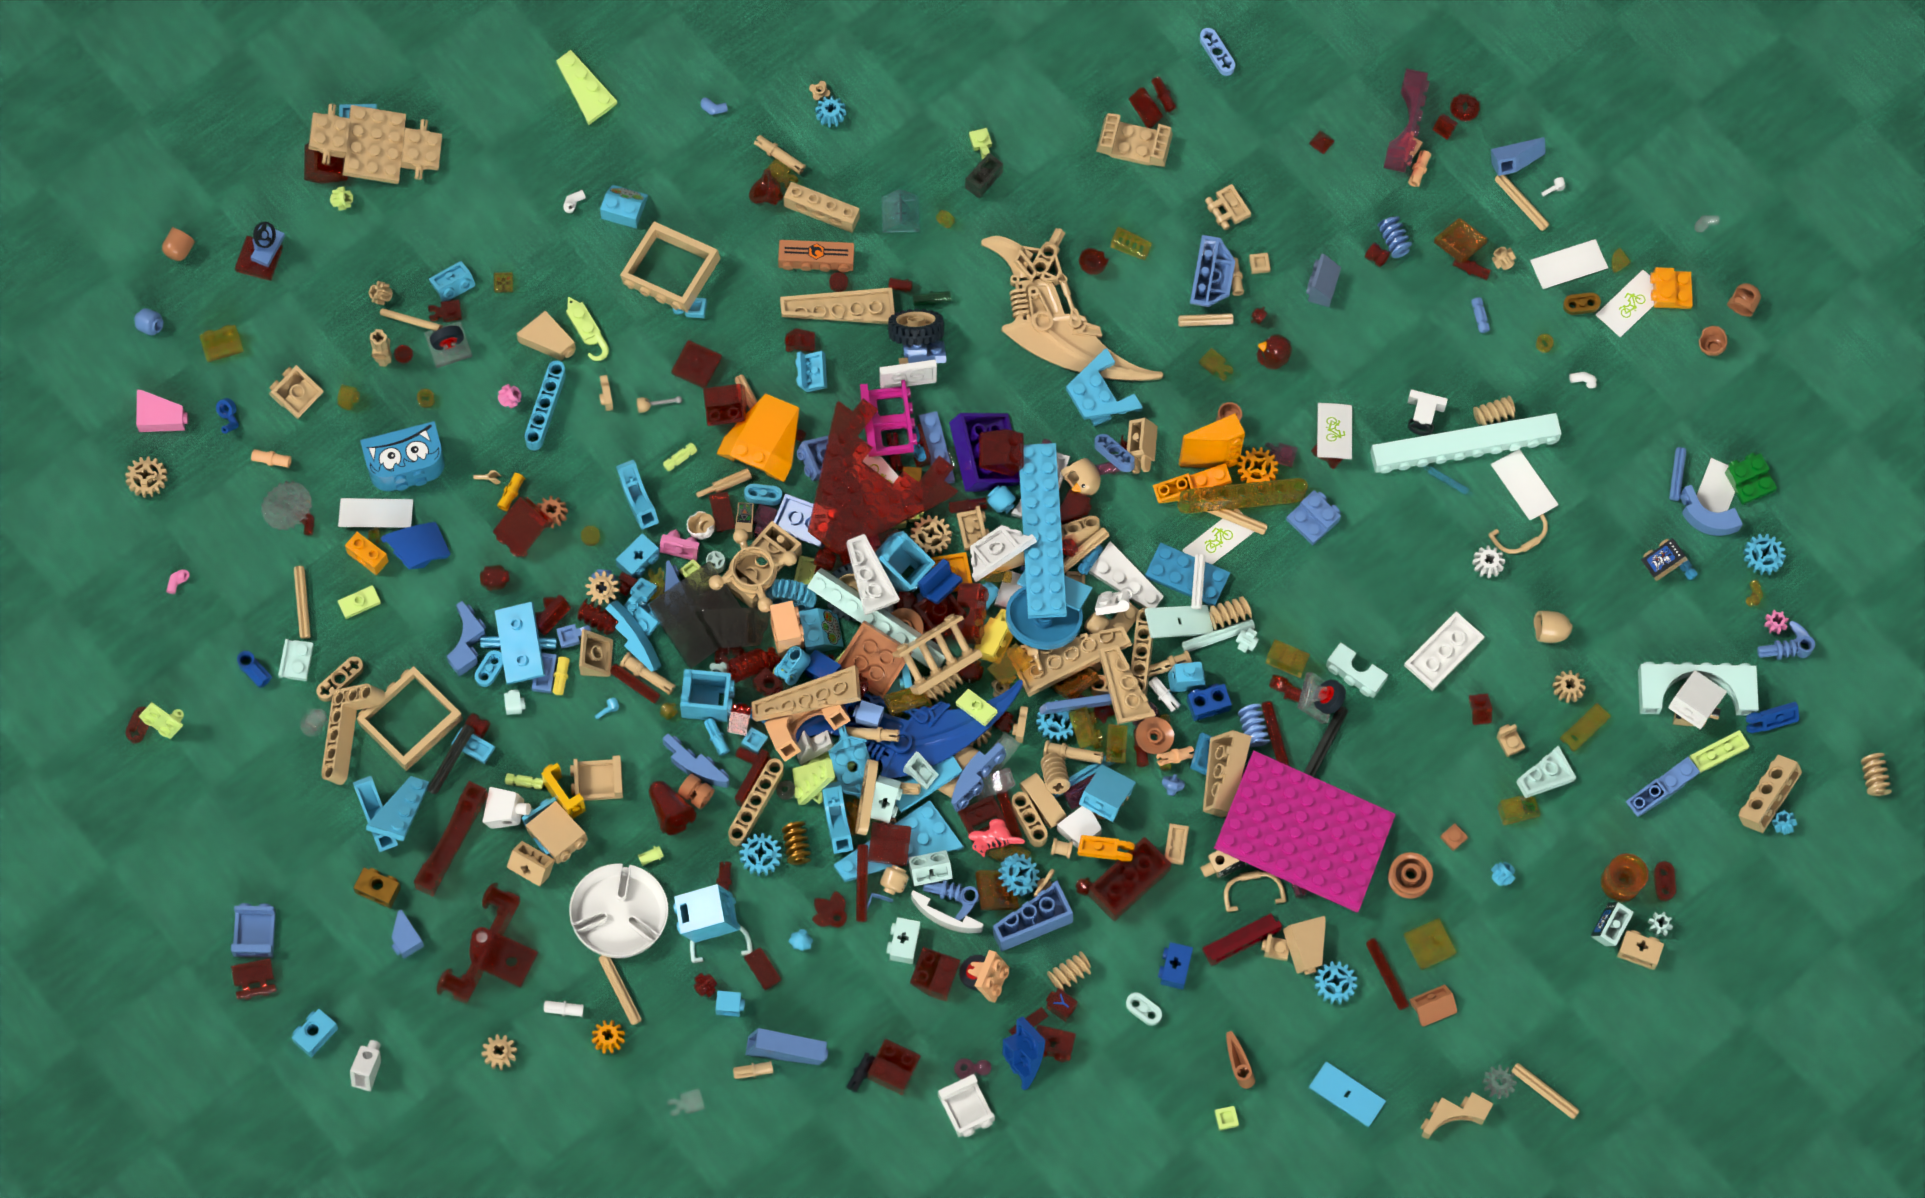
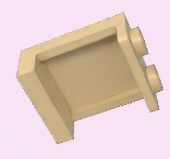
(597, 779)
(557, 832)

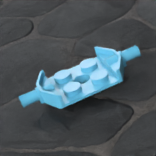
(849, 750)

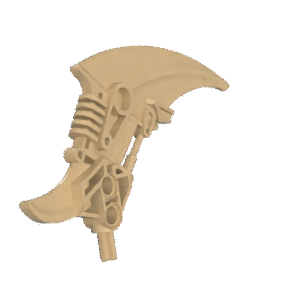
(1047, 331)

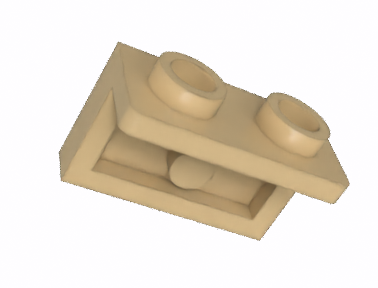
(972, 526)

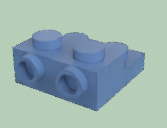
(926, 352)
(812, 454)
(1314, 517)

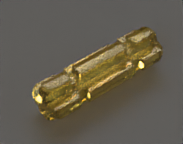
(997, 576)

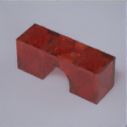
(973, 597)

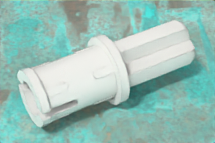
(1164, 694)
(563, 1008)

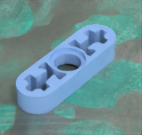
(1217, 43)

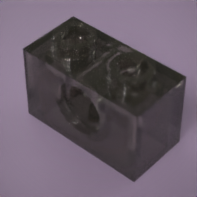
(984, 175)

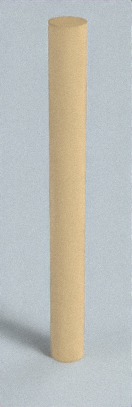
(409, 319)

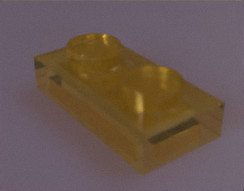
(903, 700)

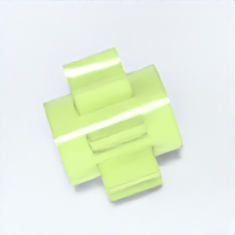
(341, 198)

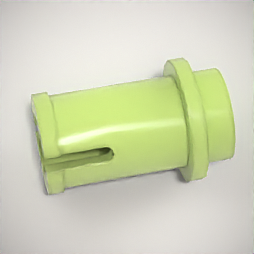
(651, 855)

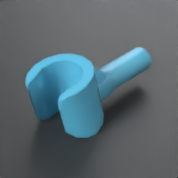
(612, 707)

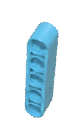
(541, 413)

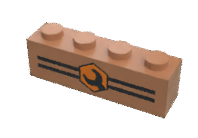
(816, 255)

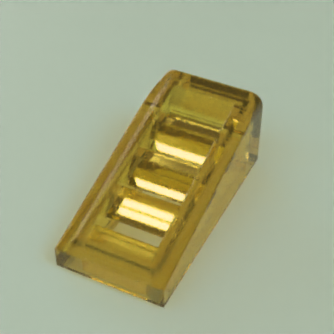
(1120, 232)

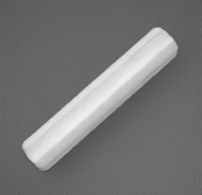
(1198, 581)

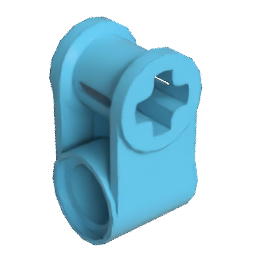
(793, 664)

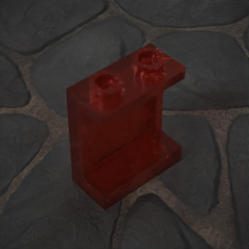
(522, 526)

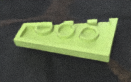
(589, 93)
(811, 779)

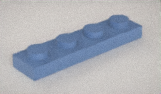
(935, 439)

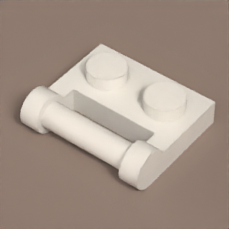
(1108, 601)

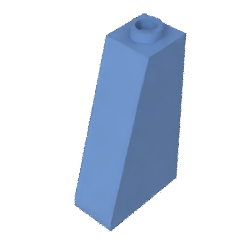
(786, 1047)

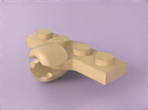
(1100, 622)

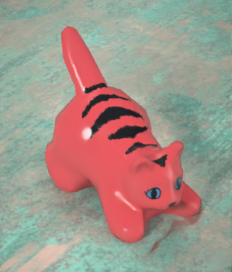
(996, 837)

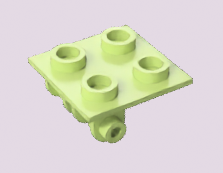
(166, 724)

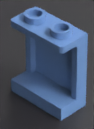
(254, 930)

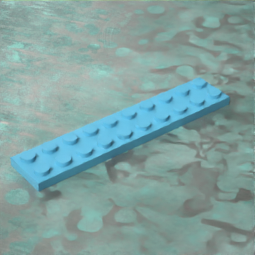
(1042, 519)

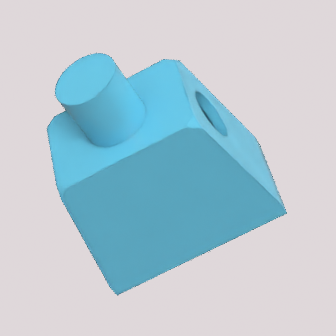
(1187, 677)

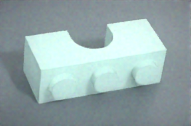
(1368, 682)

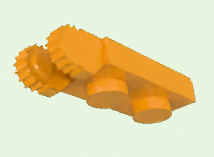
(1104, 848)

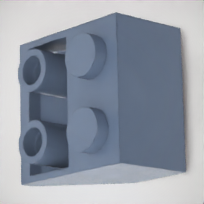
(1323, 281)

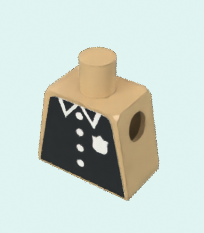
(1230, 864)

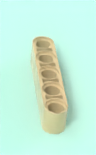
(756, 793)

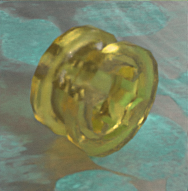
(1540, 346)
(425, 403)

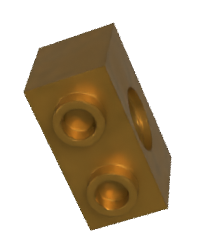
(383, 896)

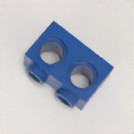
(1211, 707)

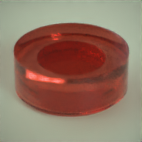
(838, 282)

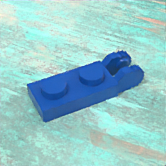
(1772, 718)

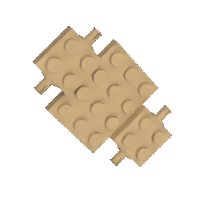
(374, 143)

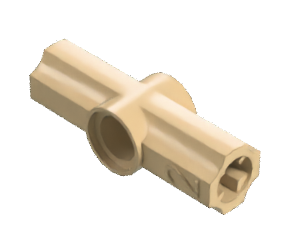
(380, 347)

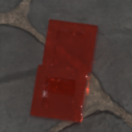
(722, 511)

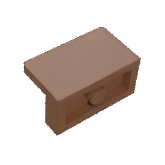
(1434, 1005)

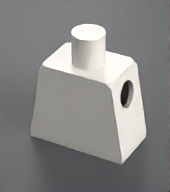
(504, 808)
(1079, 823)
(366, 1066)

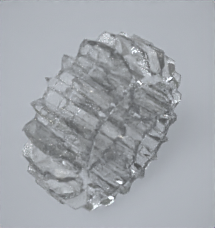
(286, 505)

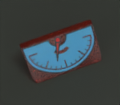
(921, 452)

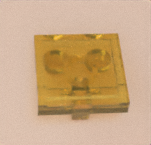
(1429, 944)

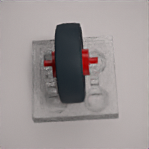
(448, 344)
(1320, 697)

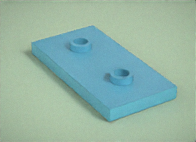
(519, 643)

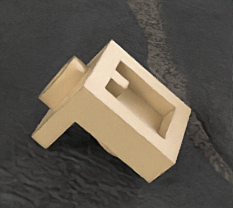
(1510, 740)
(1275, 948)

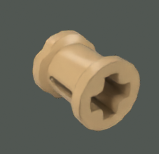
(1061, 848)

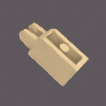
(1142, 443)

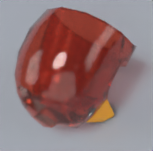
(1276, 351)

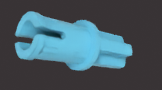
(716, 737)

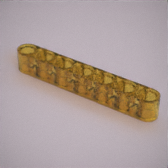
(1250, 490)

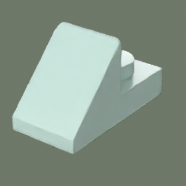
(920, 770)

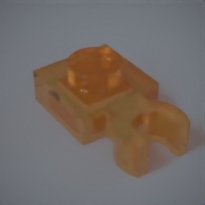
(852, 818)

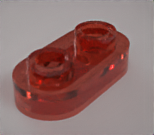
(1664, 882)

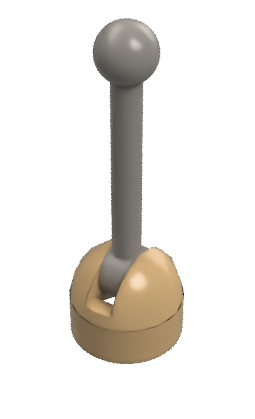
(644, 404)

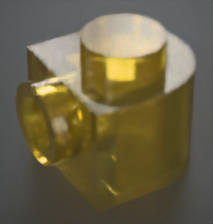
(347, 397)

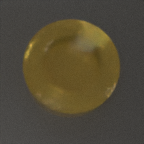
(945, 218)
(590, 535)

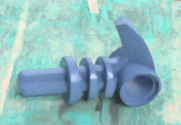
(1792, 648)
(956, 892)

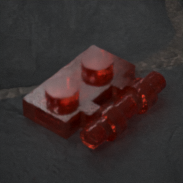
(251, 973)

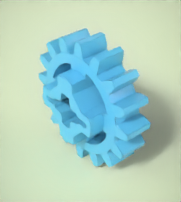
(1755, 549)
(1049, 724)
(768, 854)
(1013, 866)
(1343, 981)

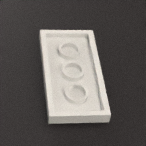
(1444, 651)

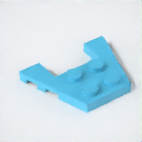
(1092, 394)

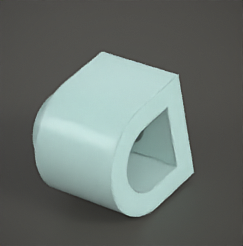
(513, 702)

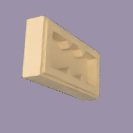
(1176, 843)

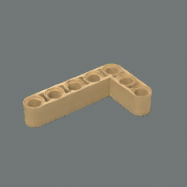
(1137, 662)
(341, 728)

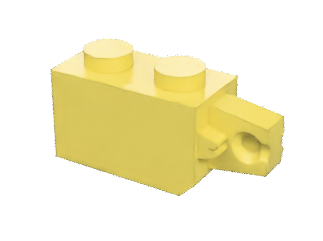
(995, 638)

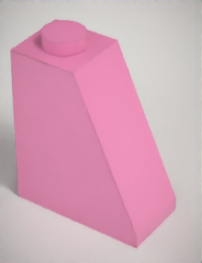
(159, 414)

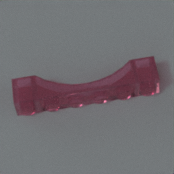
(1399, 149)

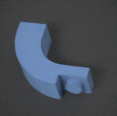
(1705, 520)

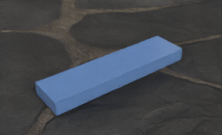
(1075, 704)

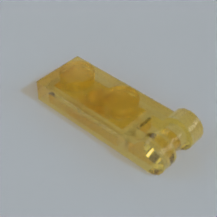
(1585, 727)

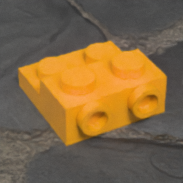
(1671, 288)

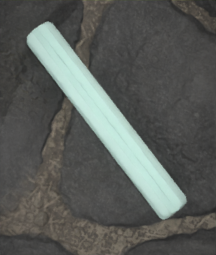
(1218, 635)

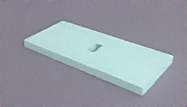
(1164, 621)

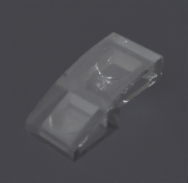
(996, 783)

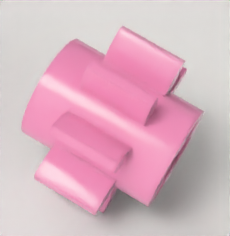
(509, 396)
(1773, 626)

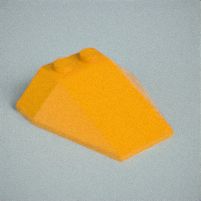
(765, 437)

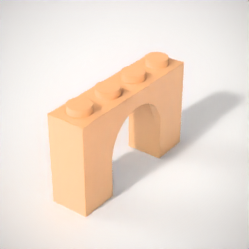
(784, 728)

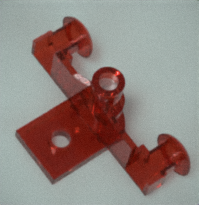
(491, 950)

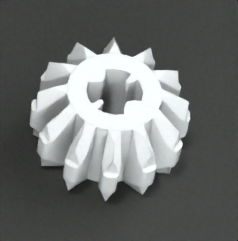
(1486, 568)

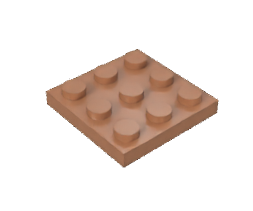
(872, 655)

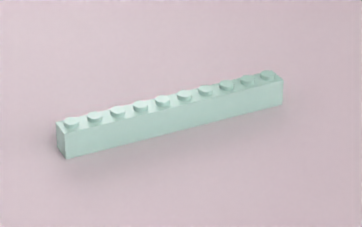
(1465, 443)

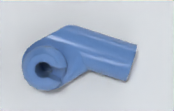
(711, 108)

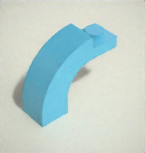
(636, 495)
(836, 818)

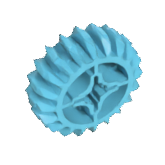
(790, 590)

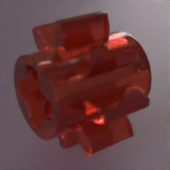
(705, 985)

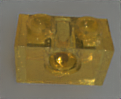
(1287, 658)

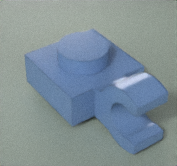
(570, 635)

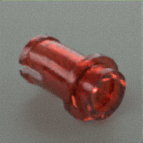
(901, 285)

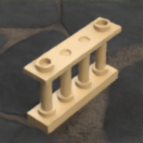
(952, 663)

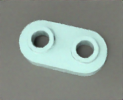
(1145, 1007)

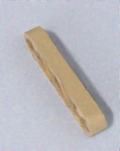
(866, 797)

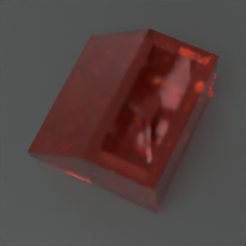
(725, 404)
(935, 974)
(893, 1067)

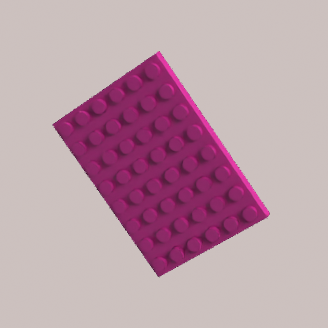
(1305, 831)

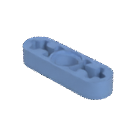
(1123, 460)

